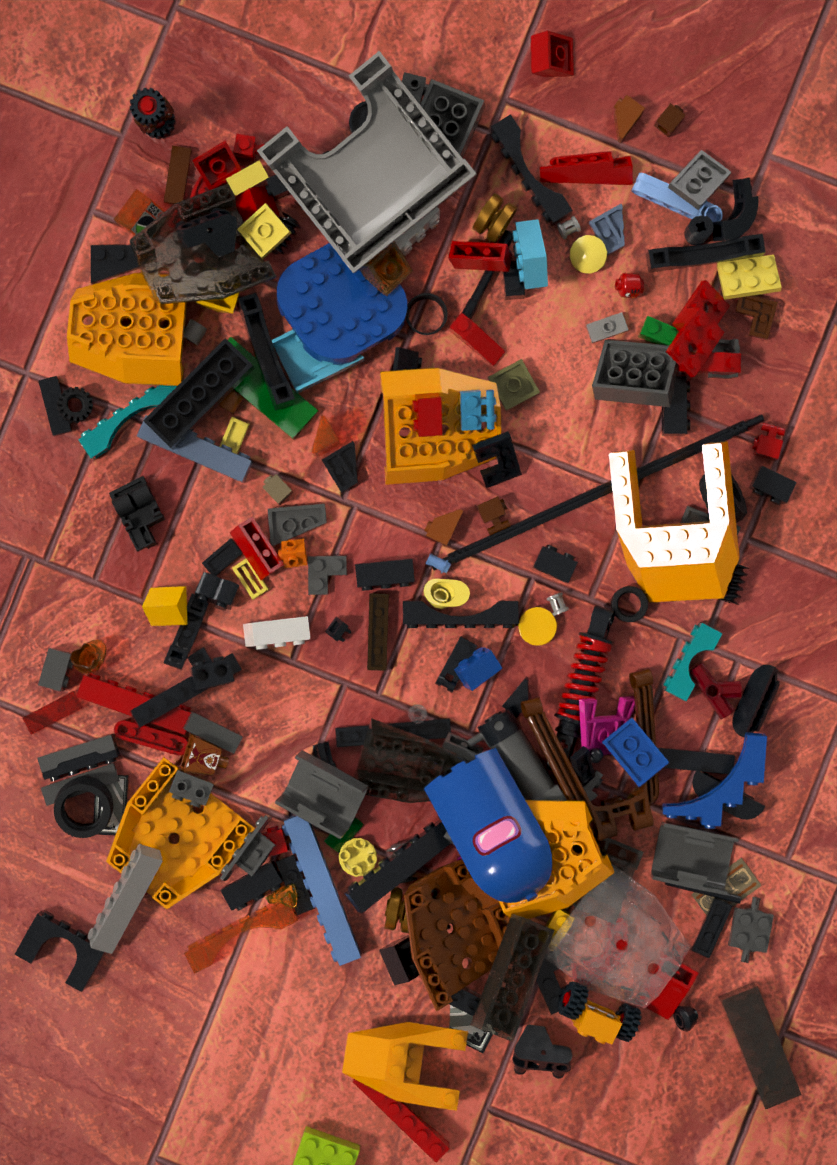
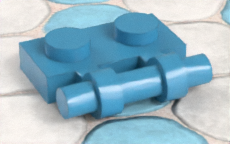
(471, 409)

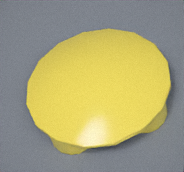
(588, 254)
(357, 857)

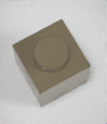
(276, 488)

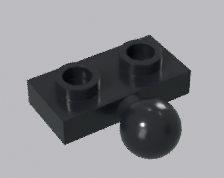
(583, 761)

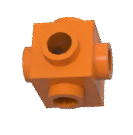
(293, 553)

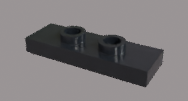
(291, 875)

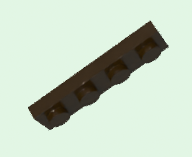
(377, 632)

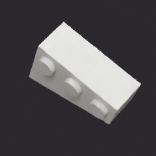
(276, 632)

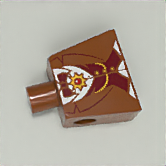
(202, 757)

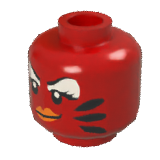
(629, 285)

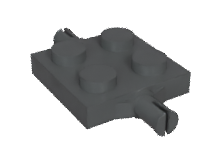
(750, 929)

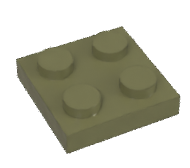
(514, 384)

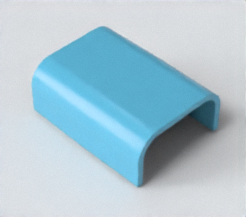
(301, 367)

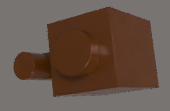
(491, 511)

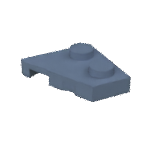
(610, 228)

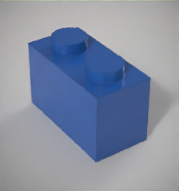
(477, 668)

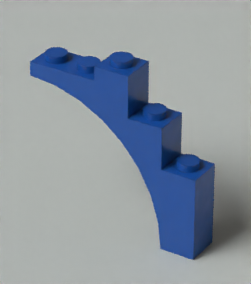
(708, 807)

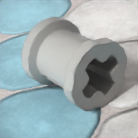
(565, 232)
(558, 597)

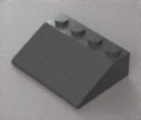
(453, 113)
(635, 374)

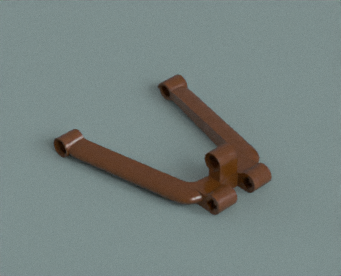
(602, 816)

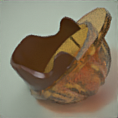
(89, 656)

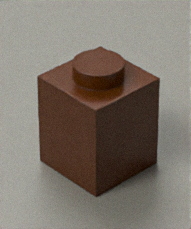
(670, 119)

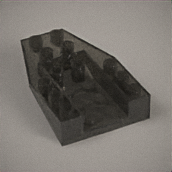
(401, 763)

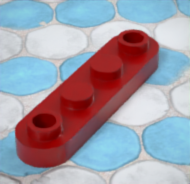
(150, 737)

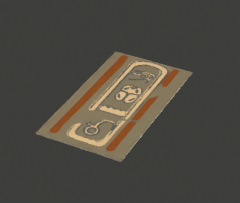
(738, 882)

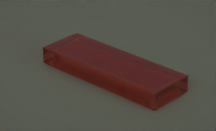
(52, 712)

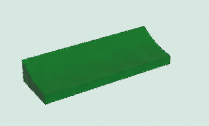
(254, 390)

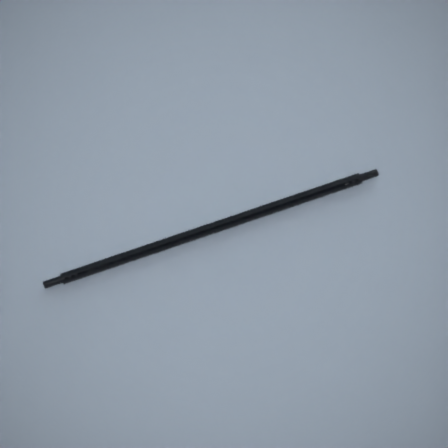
(598, 492)

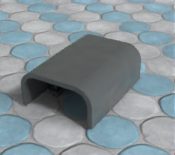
(323, 795)
(692, 858)

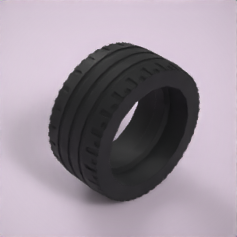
(78, 829)

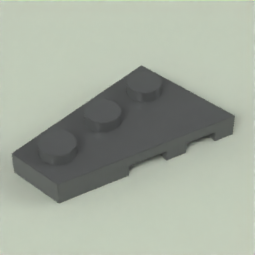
(294, 520)

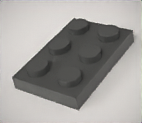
(699, 179)

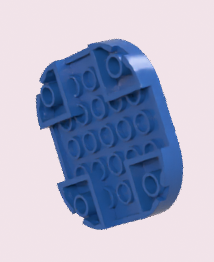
(337, 310)

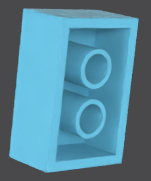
(530, 254)

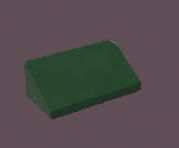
(337, 843)

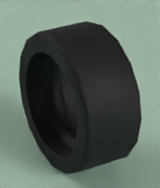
(642, 597)

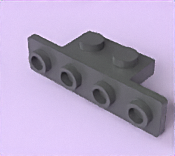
(253, 853)

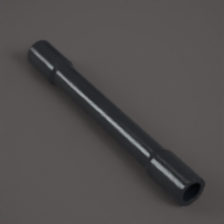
(473, 302)

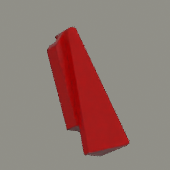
(589, 169)

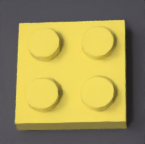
(264, 231)

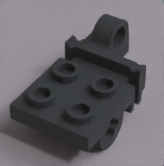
(137, 511)

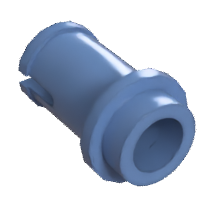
(438, 563)

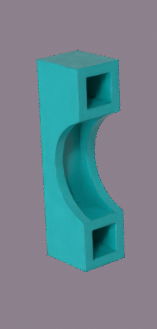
(702, 639)

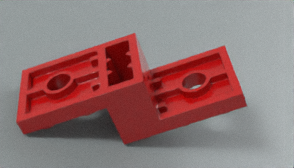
(698, 328)

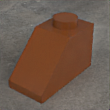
(626, 115)
(443, 527)

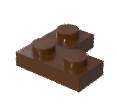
(762, 313)

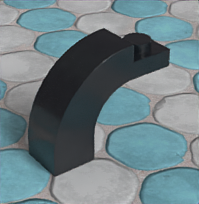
(743, 213)

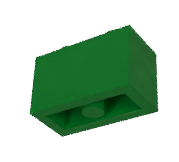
(657, 332)

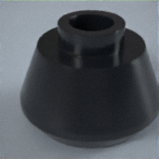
(685, 1017)

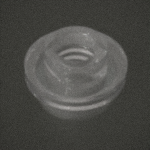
(417, 708)

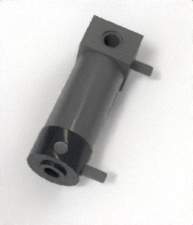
(525, 766)

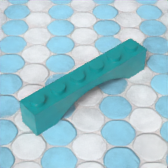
(100, 439)

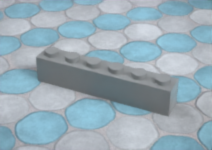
(125, 898)

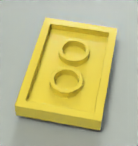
(749, 277)

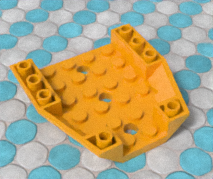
(133, 353)
(431, 457)
(204, 842)
(572, 872)

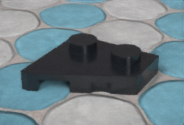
(343, 466)

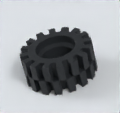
(79, 394)

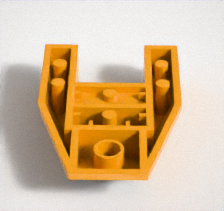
(392, 1058)

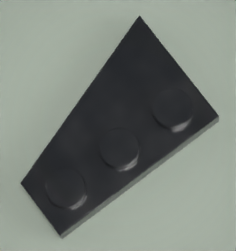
(111, 261)

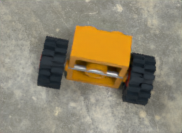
(596, 1019)

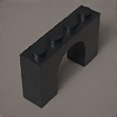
(46, 927)

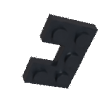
(503, 449)
(549, 986)

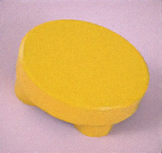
(537, 626)

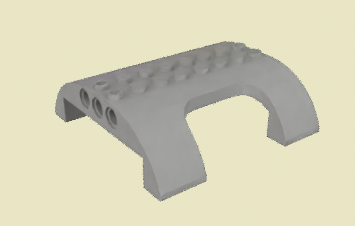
(378, 176)

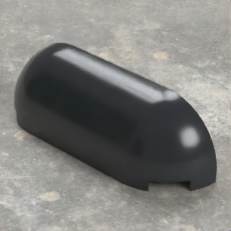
(756, 700)
(748, 810)

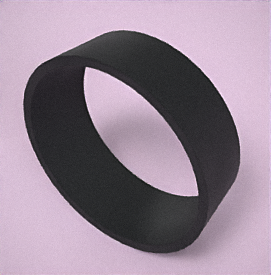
(426, 296)

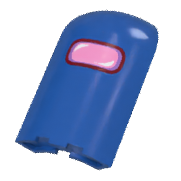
(493, 828)

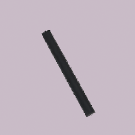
(729, 897)

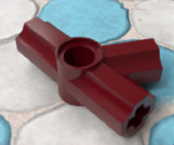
(724, 690)

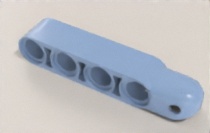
(659, 193)

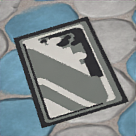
(119, 795)
(476, 1037)

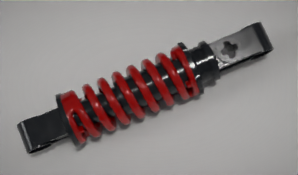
(584, 676)

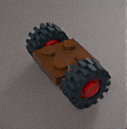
(152, 113)

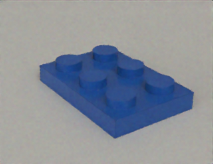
(635, 752)

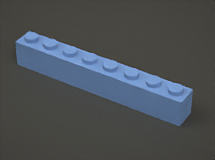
(323, 890)

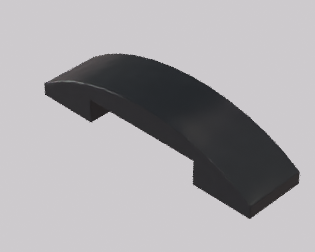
(186, 634)

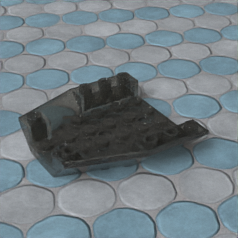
(160, 249)

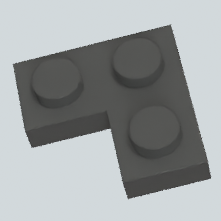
(318, 570)

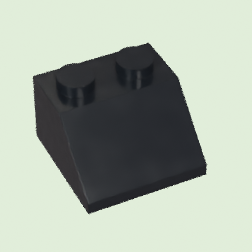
(399, 961)

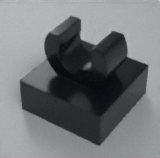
(337, 629)

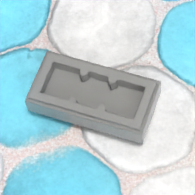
(607, 327)

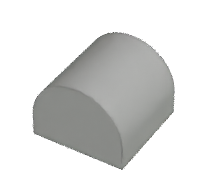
(194, 332)

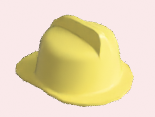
(446, 593)

